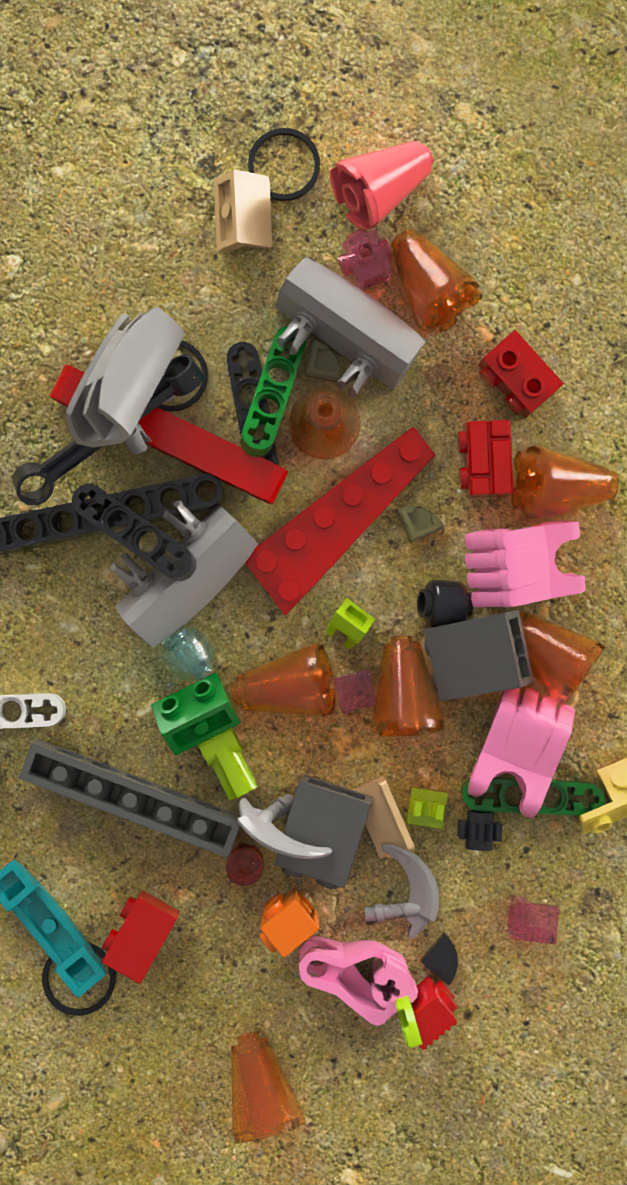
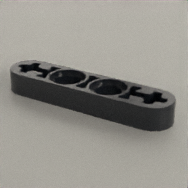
(241, 408)
(132, 534)

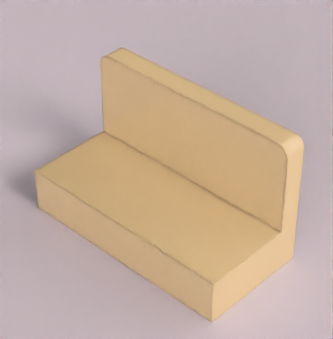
(242, 211)
(384, 818)

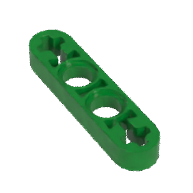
(271, 390)
(577, 807)

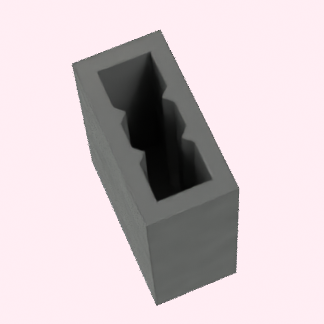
(479, 656)
(330, 818)

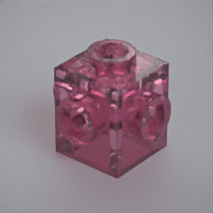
(368, 270)

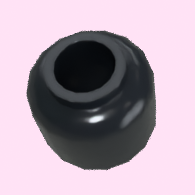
(444, 602)

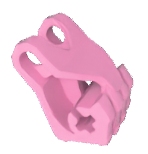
(520, 564)
(524, 742)
(340, 976)

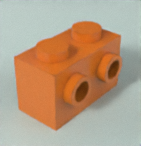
(288, 921)

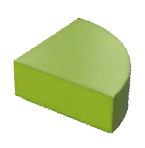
(408, 1022)

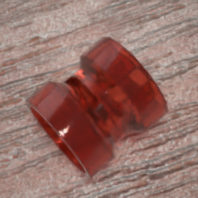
(246, 857)

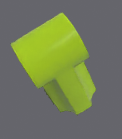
(226, 757)

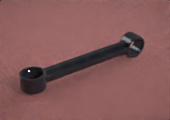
(179, 379)

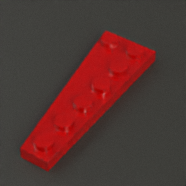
(317, 537)

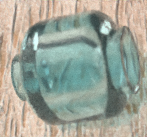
(188, 654)

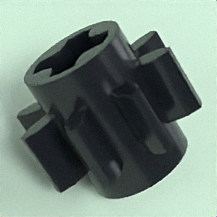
(479, 830)

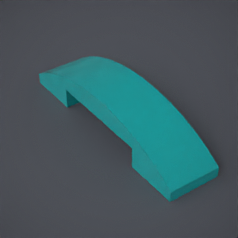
(51, 928)

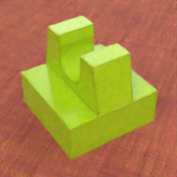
(351, 621)
(426, 807)

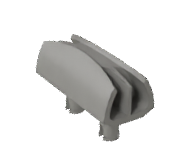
(349, 323)
(123, 381)
(162, 605)

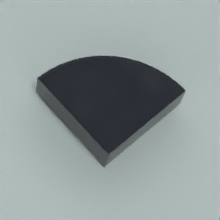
(442, 958)

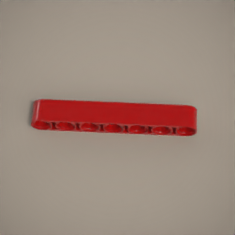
(195, 446)

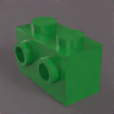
(195, 714)

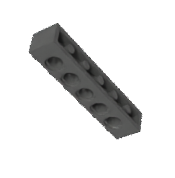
(130, 797)

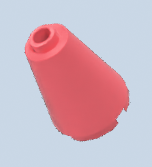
(379, 181)

